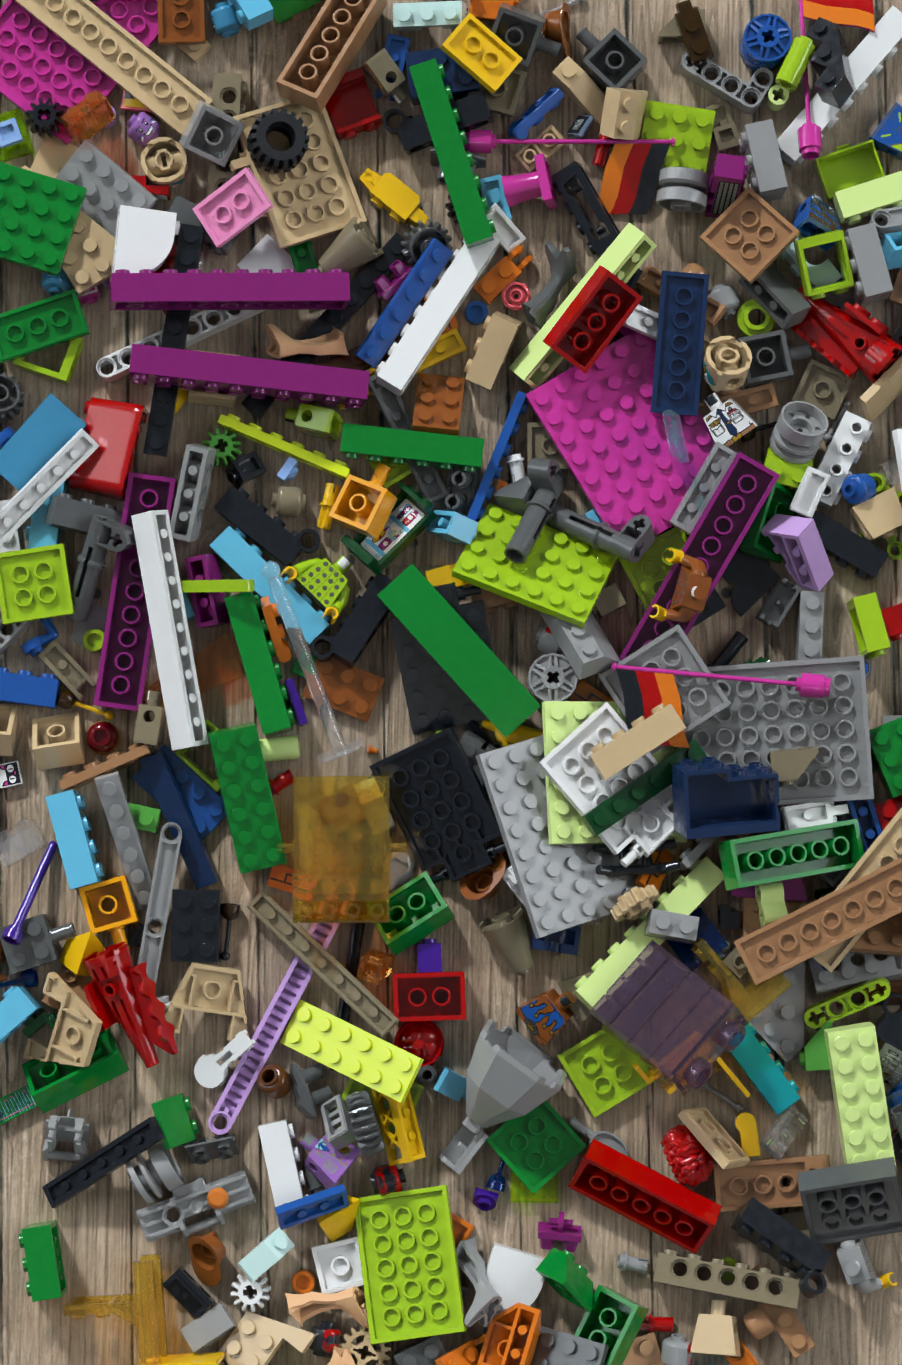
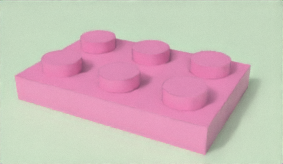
(233, 207)

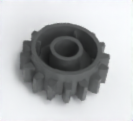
(421, 235)
(12, 397)

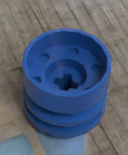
(768, 55)

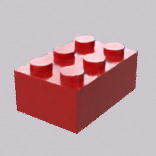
(429, 996)

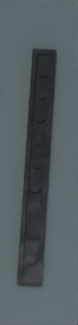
(360, 291)
(174, 336)

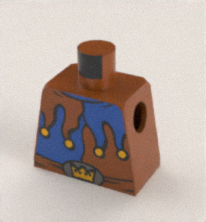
(546, 1014)

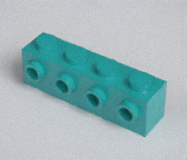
(764, 1072)

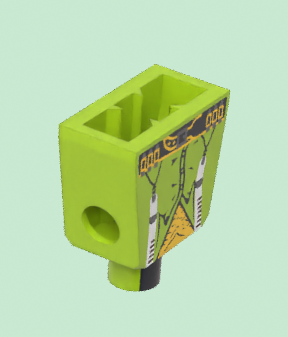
(316, 421)

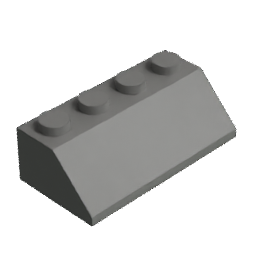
(585, 647)

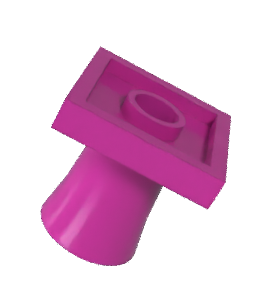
(531, 185)

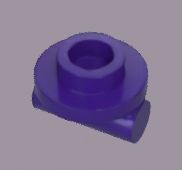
(485, 1199)

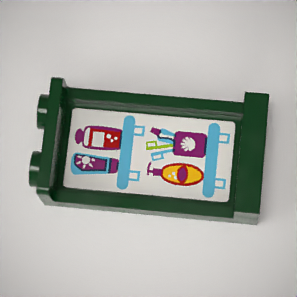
(404, 524)

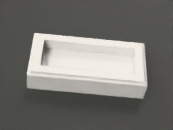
(506, 231)
(809, 492)

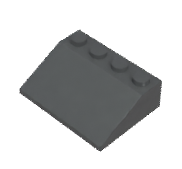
(852, 1201)

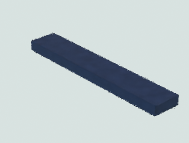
(176, 810)

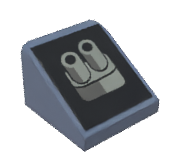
(580, 127)

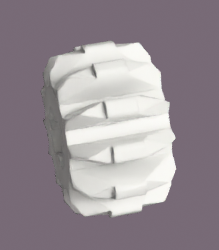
(245, 1297)

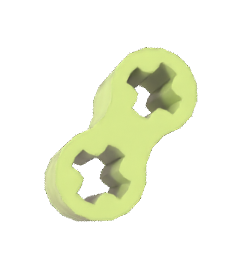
(773, 92)
(770, 902)

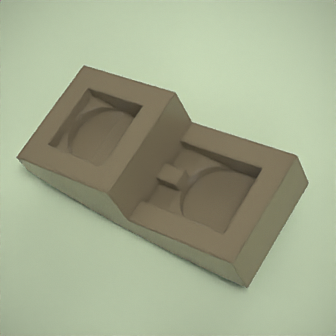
(724, 129)

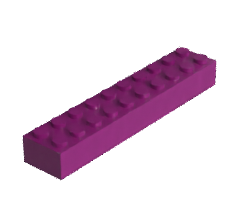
(229, 290)
(248, 376)
(712, 539)
(127, 633)

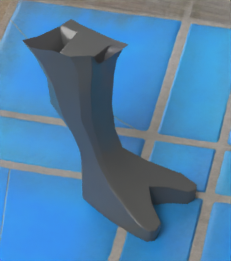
(562, 270)

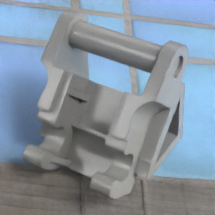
(70, 1130)

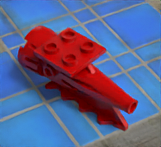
(840, 338)
(128, 997)

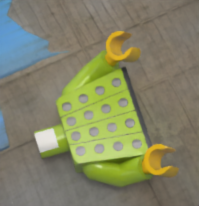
(323, 583)

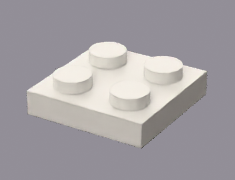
(338, 1265)

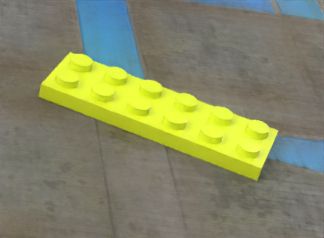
(352, 1051)

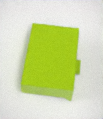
(848, 167)

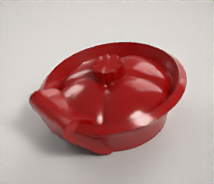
(422, 1040)

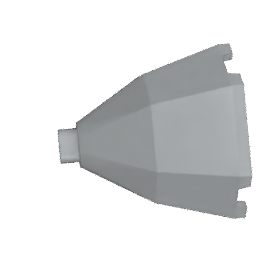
(507, 1077)

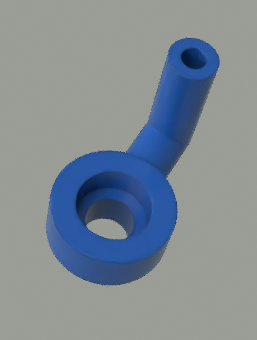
(35, 645)

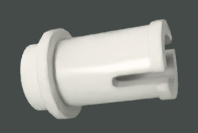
(516, 466)

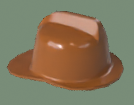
(558, 27)
(484, 883)
(206, 1257)

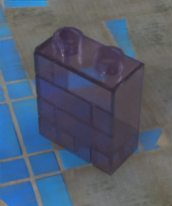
(670, 1018)

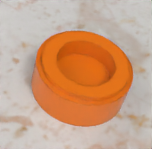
(303, 1281)

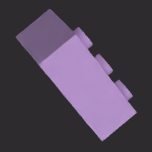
(801, 548)

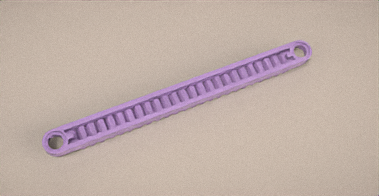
(268, 1033)

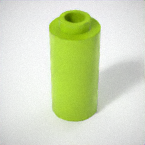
(795, 63)

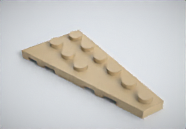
(88, 254)

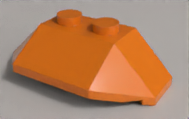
(512, 1336)

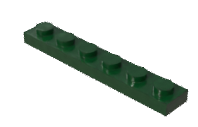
(639, 790)

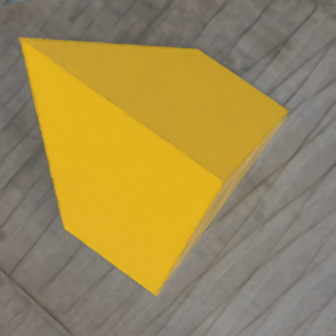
(77, 949)
(340, 1221)

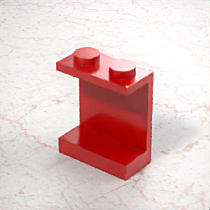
(352, 106)

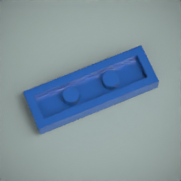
(311, 1206)

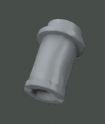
(632, 1263)

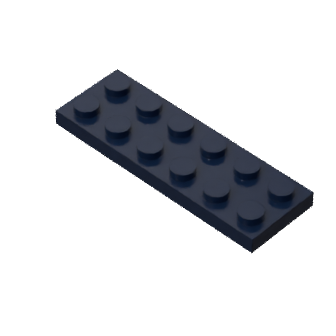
(679, 343)

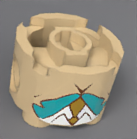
(165, 162)
(726, 363)

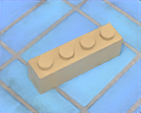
(636, 741)

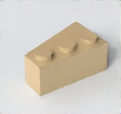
(492, 349)

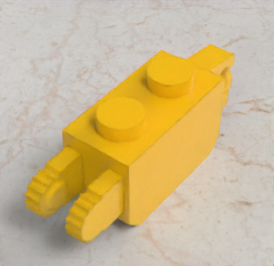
(394, 197)

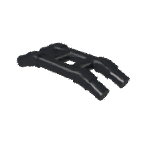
(647, 867)

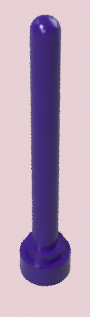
(13, 933)

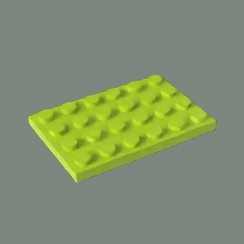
(558, 577)
(409, 1265)

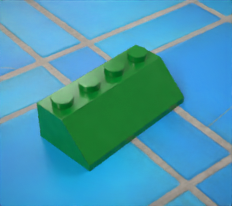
(57, 1083)

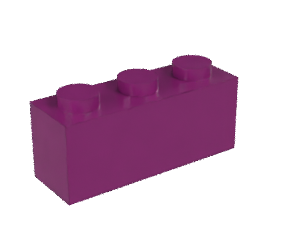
(208, 606)

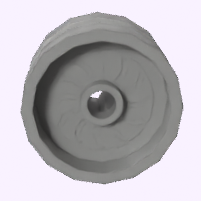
(683, 189)

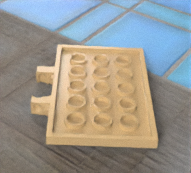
(314, 195)

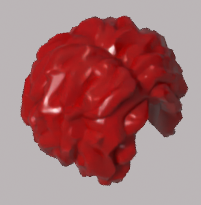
(687, 1156)

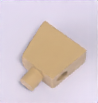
(716, 1333)

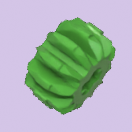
(229, 450)

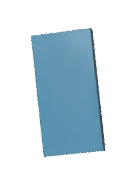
(38, 441)

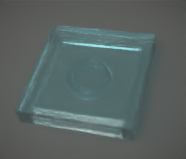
(675, 436)

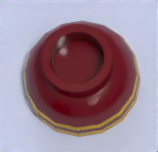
(103, 737)

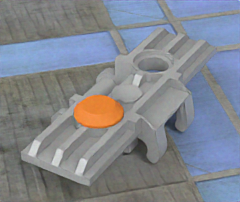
(195, 1197)

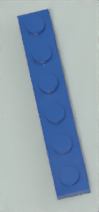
(404, 303)
(501, 450)

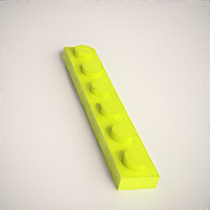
(275, 442)

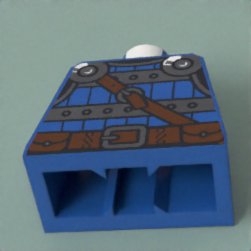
(815, 218)

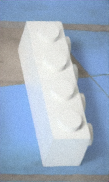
(841, 453)
(282, 1161)

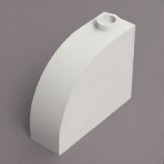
(143, 238)
(514, 1275)

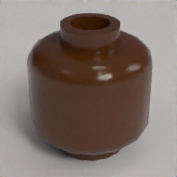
(274, 1081)

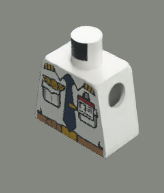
(727, 420)

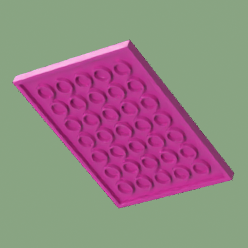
(44, 66)
(614, 441)

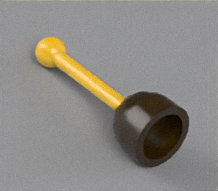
(68, 700)

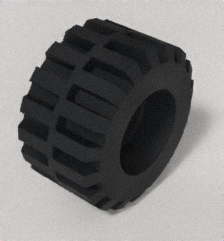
(290, 128)

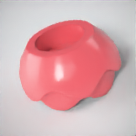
(512, 289)

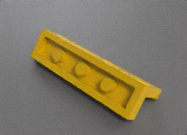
(407, 1131)

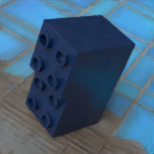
(723, 798)

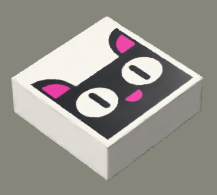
(10, 774)

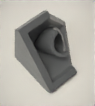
(515, 495)

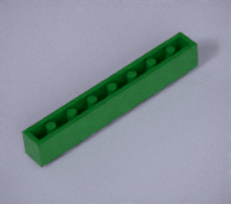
(451, 153)

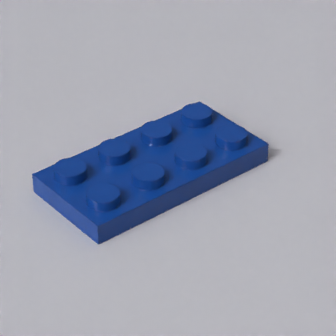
(202, 801)

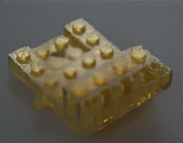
(341, 849)

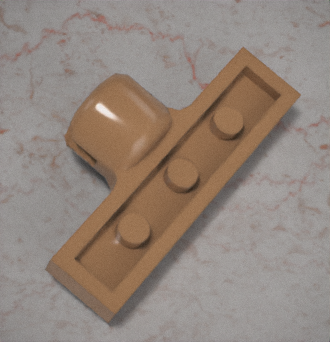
(651, 280)
(750, 400)
(772, 1318)

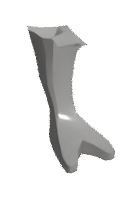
(486, 1298)

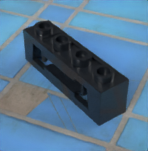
(568, 177)

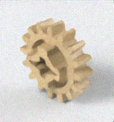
(635, 903)
(375, 1354)

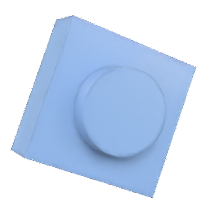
(9, 133)
(288, 470)

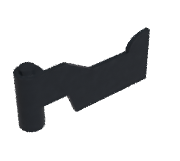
(749, 577)

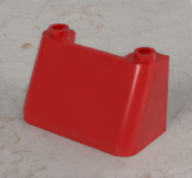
(117, 431)

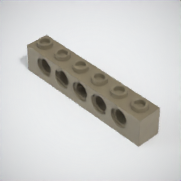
(224, 85)
(665, 1275)

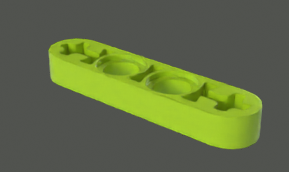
(227, 585)
(846, 1000)

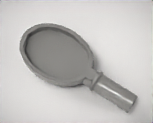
(401, 867)
(602, 1136)

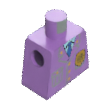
(326, 1161)

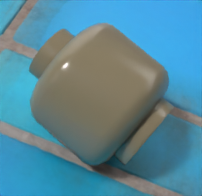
(288, 501)

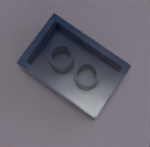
(456, 77)

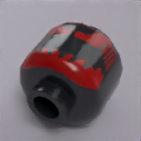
(387, 1179)
(326, 1338)

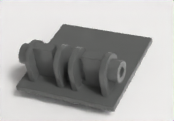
(204, 1151)

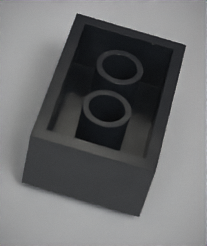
(196, 925)

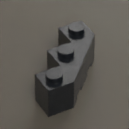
(830, 63)

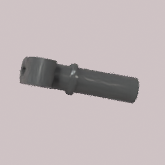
(548, 485)
(627, 544)
(92, 560)

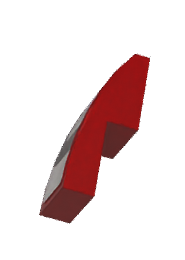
(159, 191)

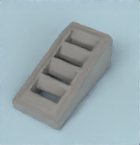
(343, 1135)

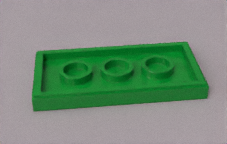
(41, 325)

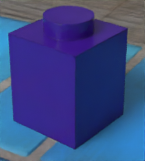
(429, 956)

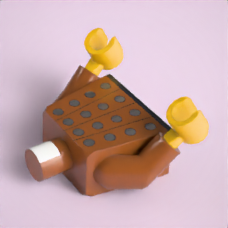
(690, 589)

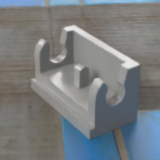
(462, 1148)
(208, 1328)

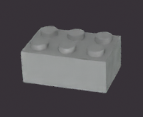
(764, 159)
(867, 265)

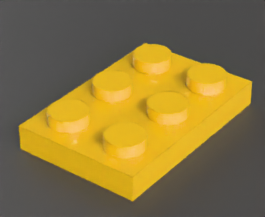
(481, 53)

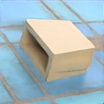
(879, 515)

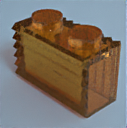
(88, 117)

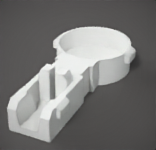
(207, 1069)

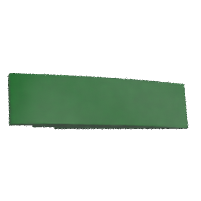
(459, 650)

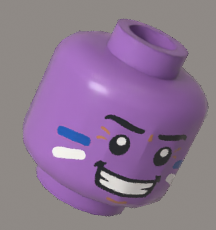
(143, 128)

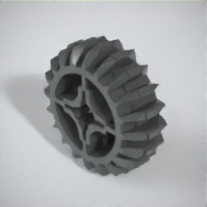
(364, 1123)

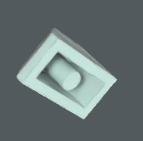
(265, 1254)

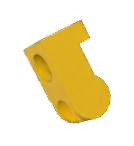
(748, 1133)

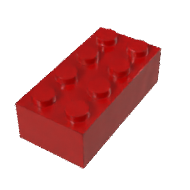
(592, 319)

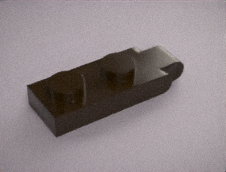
(693, 33)

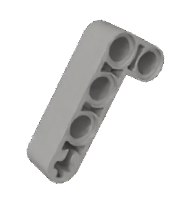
(725, 78)

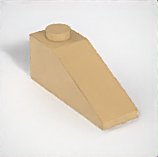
(579, 88)

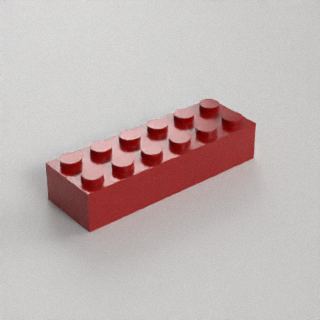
(645, 1196)

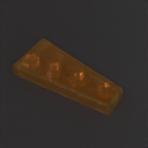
(214, 666)

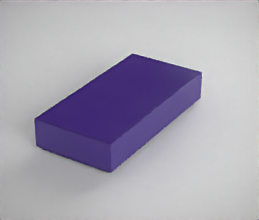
(296, 702)

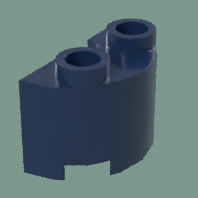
(561, 942)

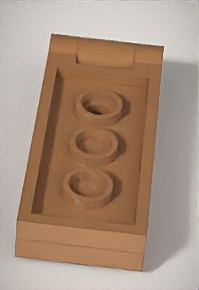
(763, 1181)

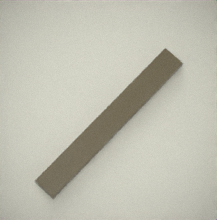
(323, 963)

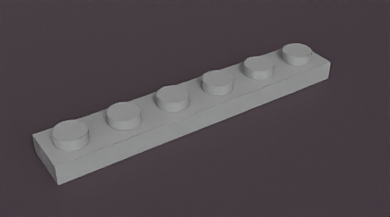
(125, 837)

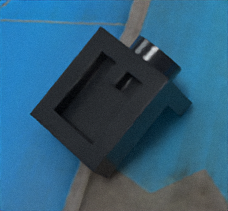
(245, 469)

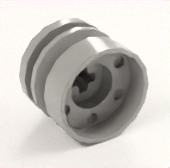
(798, 432)
(538, 678)
(154, 1172)

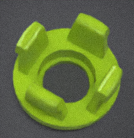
(746, 327)

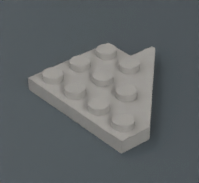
(783, 1020)

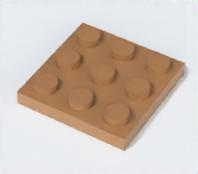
(749, 235)

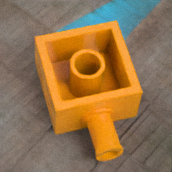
(365, 504)
(109, 907)

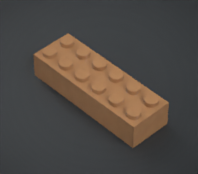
(328, 51)

